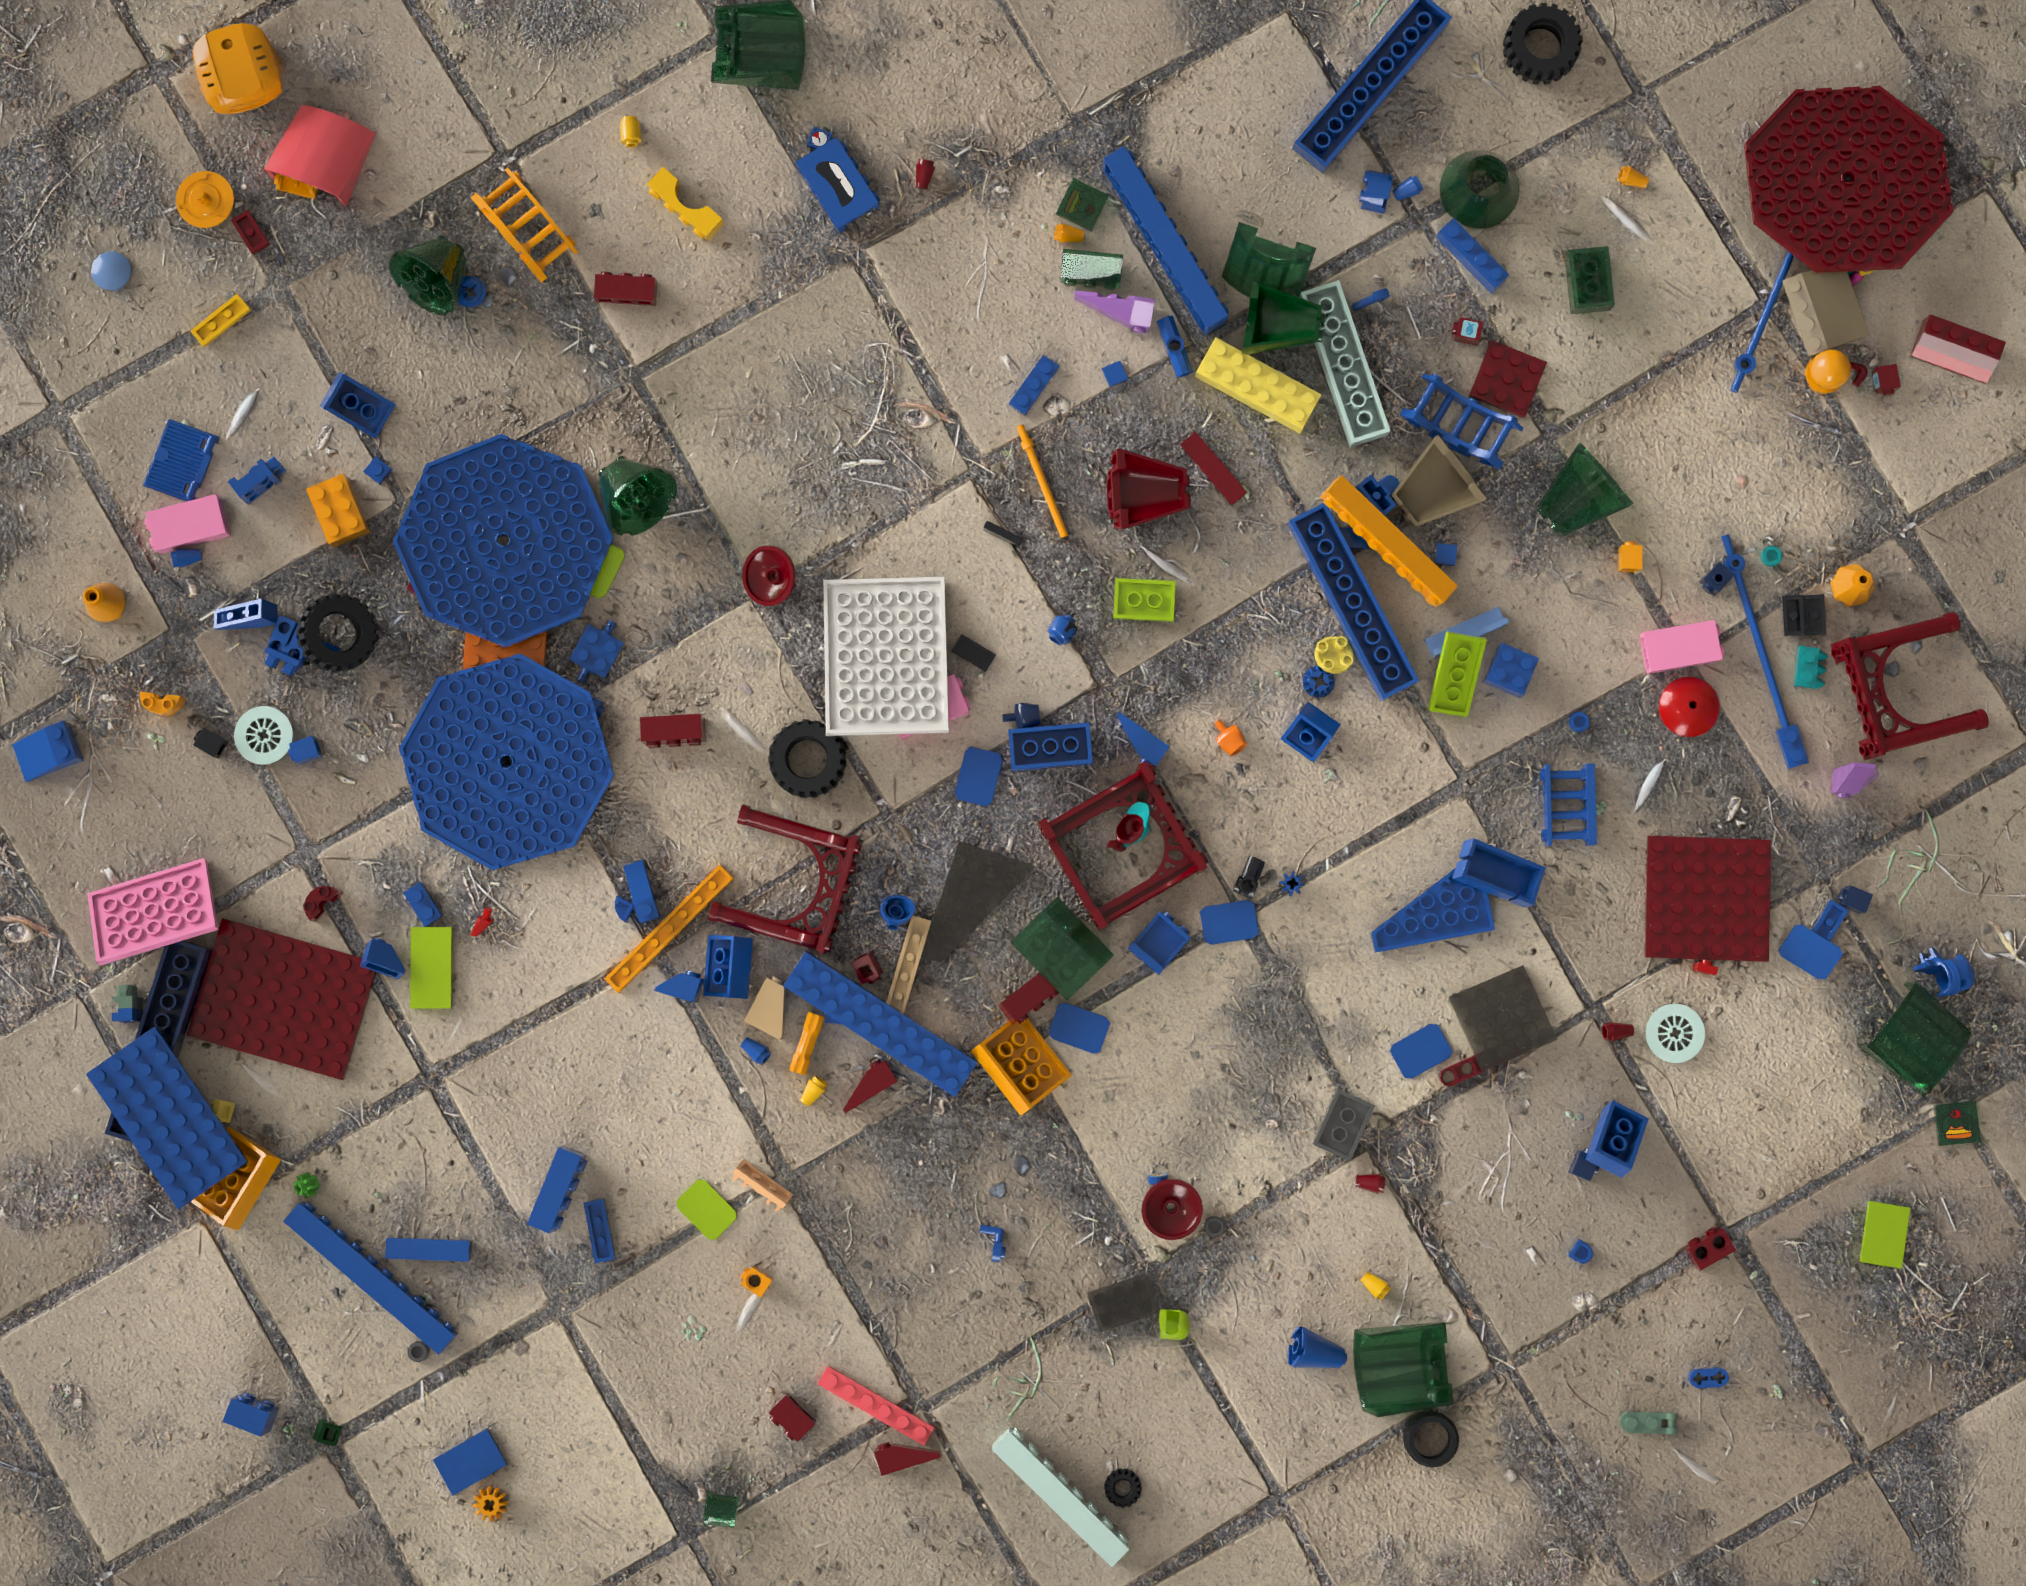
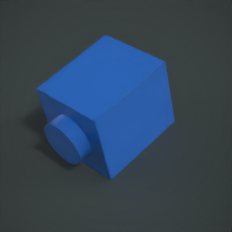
(305, 750)

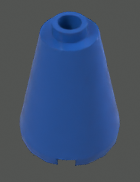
(1314, 1351)

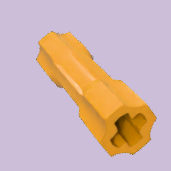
(806, 1044)

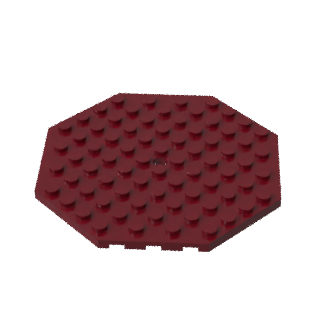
(1858, 225)

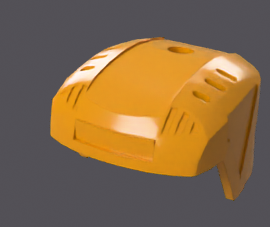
(235, 70)

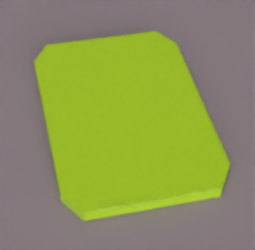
(608, 571)
(706, 1209)

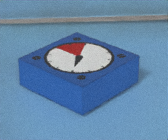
(818, 138)

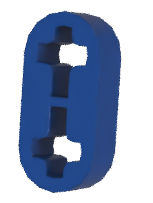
(1708, 1383)

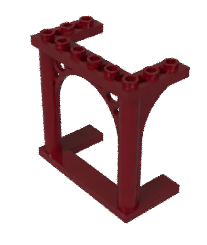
(1142, 780)

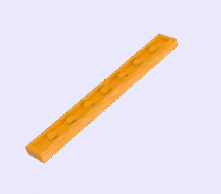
(669, 928)

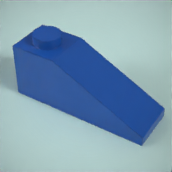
(246, 615)
(1144, 743)
(641, 892)

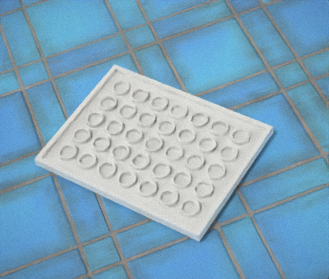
(885, 656)

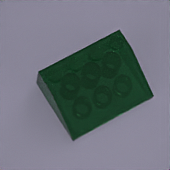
(1062, 948)

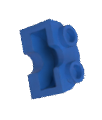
(1377, 191)

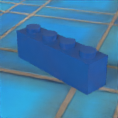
(1472, 256)

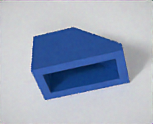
(382, 959)

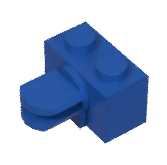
(1379, 492)

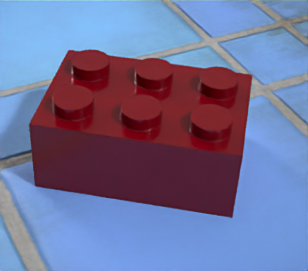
(672, 730)

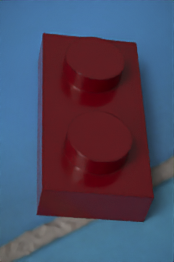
(250, 232)

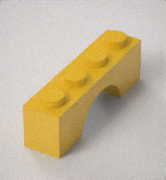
(703, 220)

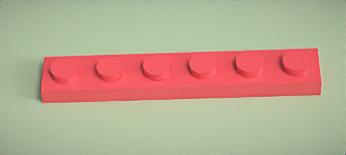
(876, 1405)

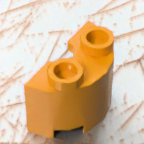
(165, 707)

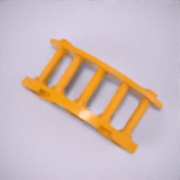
(510, 230)

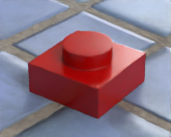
(1705, 967)

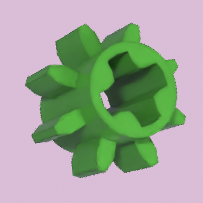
(306, 1185)

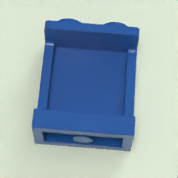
(1159, 942)

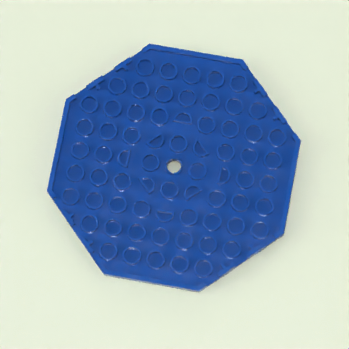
(494, 588)
(458, 753)

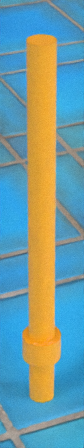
(1027, 444)

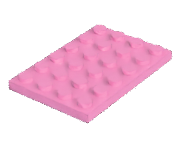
(152, 911)

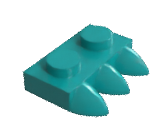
(1808, 667)

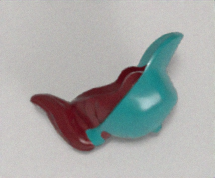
(1132, 827)

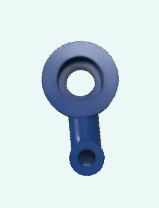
(998, 1250)

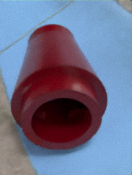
(924, 173)
(1617, 1031)
(1371, 1182)

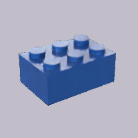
(1617, 1139)

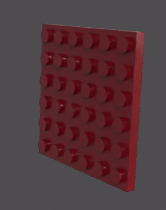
(1707, 898)

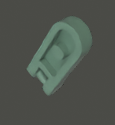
(1649, 1422)

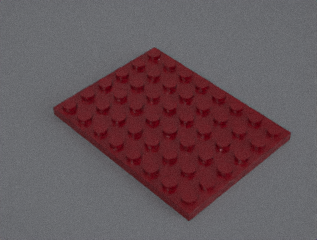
(282, 999)

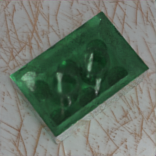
(1589, 280)

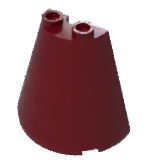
(1144, 489)

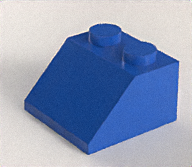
(1310, 731)
(683, 986)

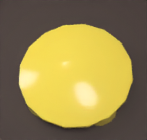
(1334, 654)

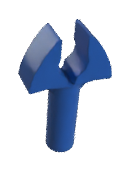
(1378, 296)

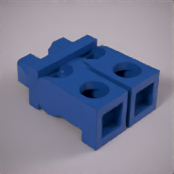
(258, 480)
(284, 646)

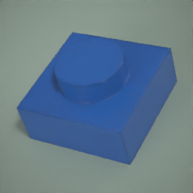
(377, 470)

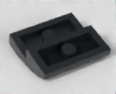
(1804, 615)

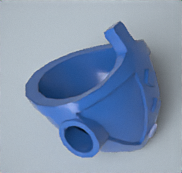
(896, 912)

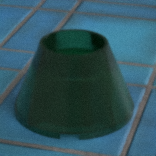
(1470, 208)

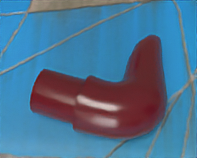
(1861, 375)

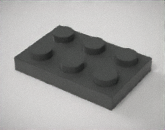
(1343, 1124)

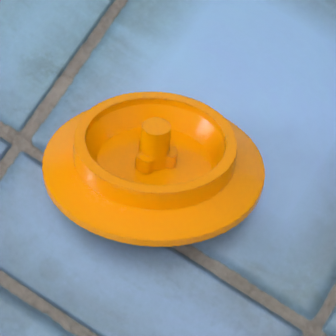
(205, 199)

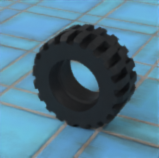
(1551, 20)
(360, 618)
(779, 759)

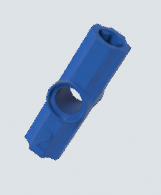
(1179, 358)

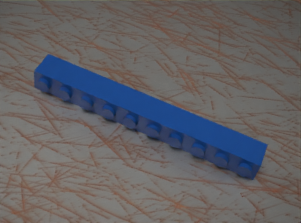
(370, 1277)

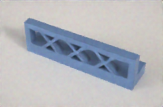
(1476, 626)

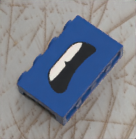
(837, 183)

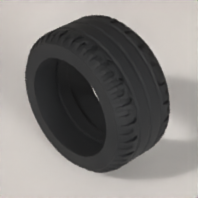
(1441, 1458)

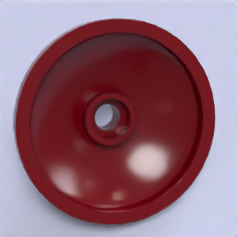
(760, 572)
(1175, 1222)

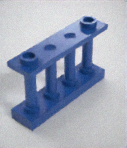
(1587, 814)

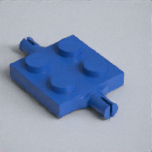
(596, 651)

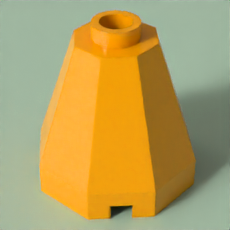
(1852, 585)

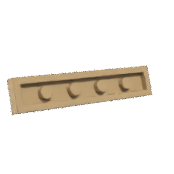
(908, 962)

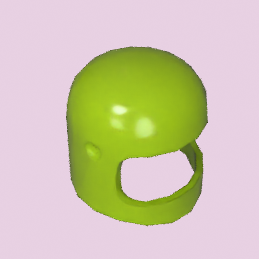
(1174, 1324)

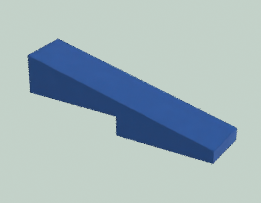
(427, 1249)

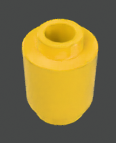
(630, 131)

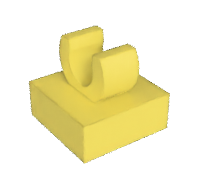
(223, 1109)

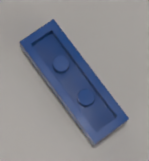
(1034, 385)
(599, 1230)

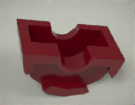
(317, 898)

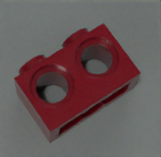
(1711, 1253)

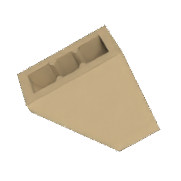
(769, 1008)

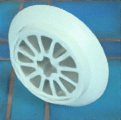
(245, 723)
(1697, 1033)

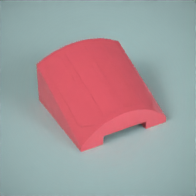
(322, 151)

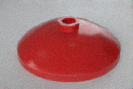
(1678, 715)

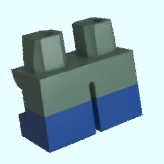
(129, 1005)

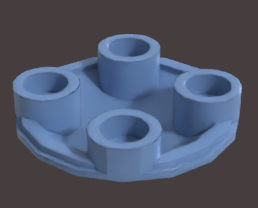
(111, 271)

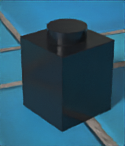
(210, 742)

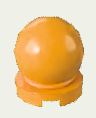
(1827, 371)

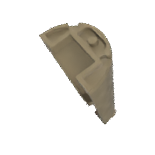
(1436, 485)

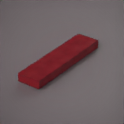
(1213, 468)

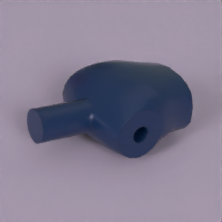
(1024, 715)

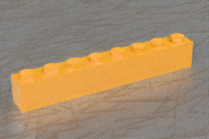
(1388, 541)

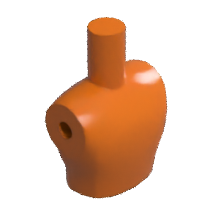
(1230, 739)

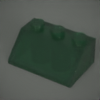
(1091, 269)

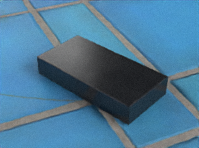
(1002, 534)
(973, 653)

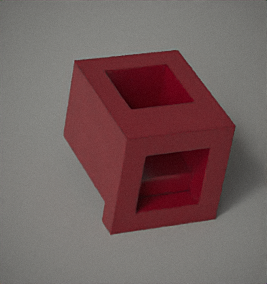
(862, 971)

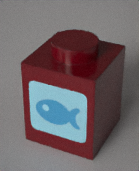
(1467, 331)
(1886, 379)

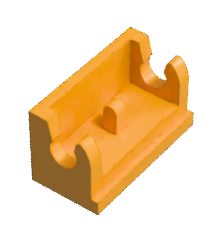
(294, 186)

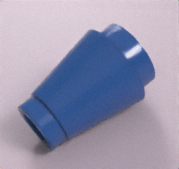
(1408, 188)
(185, 557)
(758, 1052)

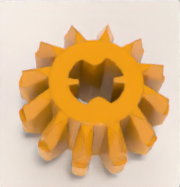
(483, 1501)

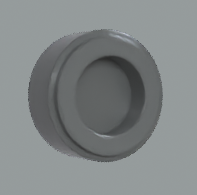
(1214, 1226)
(418, 1351)

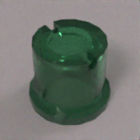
(720, 1510)

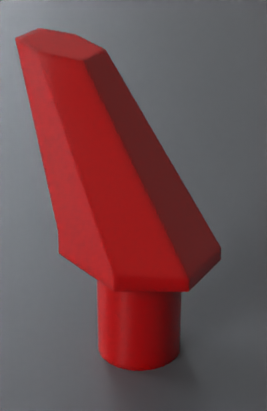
(482, 922)

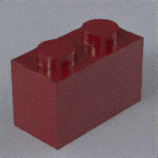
(791, 1418)

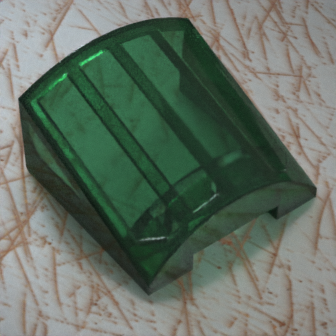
(759, 45)
(1266, 263)
(1919, 1040)
(1401, 1368)

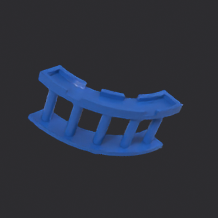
(1452, 438)

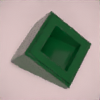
(327, 1432)

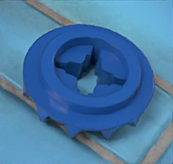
(480, 292)
(1309, 683)

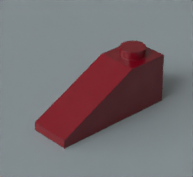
(873, 1082)
(899, 1457)

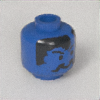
(1062, 629)

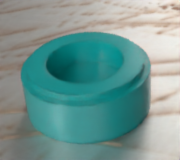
(1771, 556)

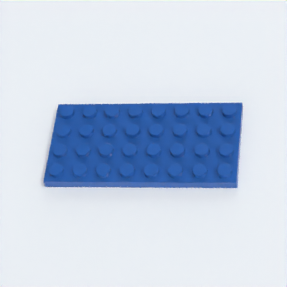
(167, 1117)

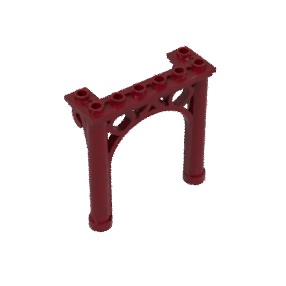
(1880, 739)
(780, 928)

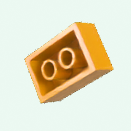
(338, 510)

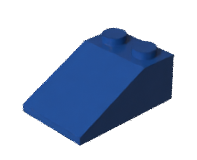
(357, 405)
(47, 751)

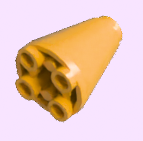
(104, 602)

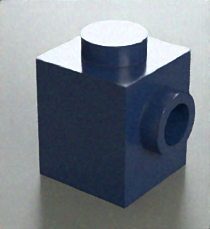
(1716, 579)
(1582, 1167)

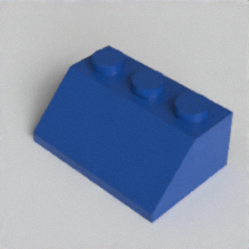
(728, 966)

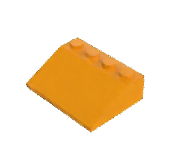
(1021, 1064)
(238, 1192)

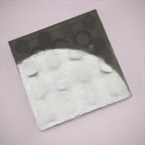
(1502, 1018)

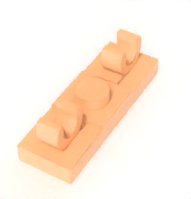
(762, 1184)

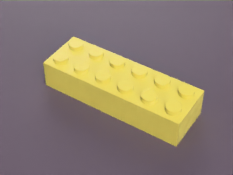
(1257, 385)

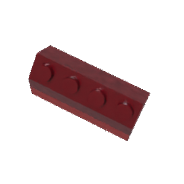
(1957, 348)

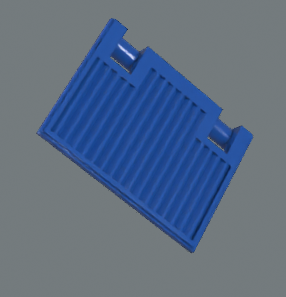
(180, 461)

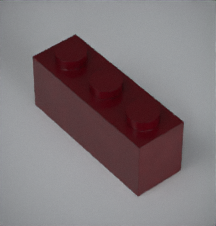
(625, 289)
(1026, 998)

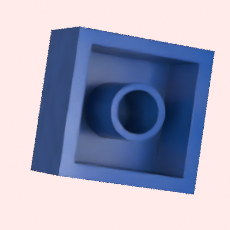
(1510, 670)
(251, 1414)

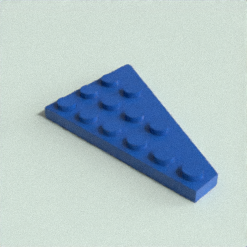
(1439, 913)

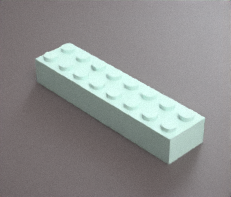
(1347, 368)
(1060, 1496)

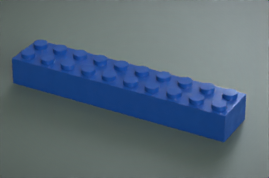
(1371, 83)
(1165, 241)
(1353, 602)
(880, 1023)

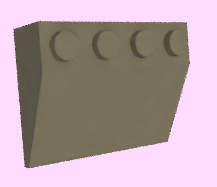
(1825, 310)

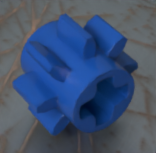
(1295, 879)

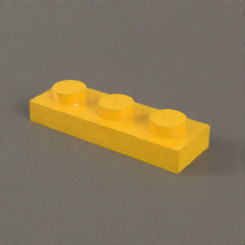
(220, 320)

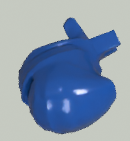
(1950, 974)

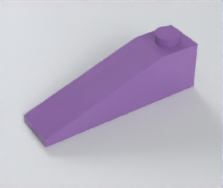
(1131, 312)
(1852, 778)

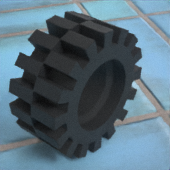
(1131, 1497)

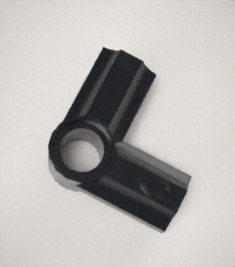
(1247, 881)

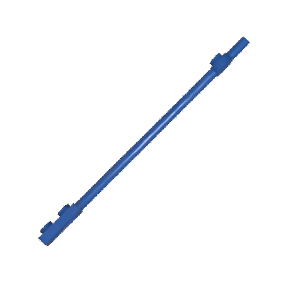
(1748, 356)
(1788, 736)

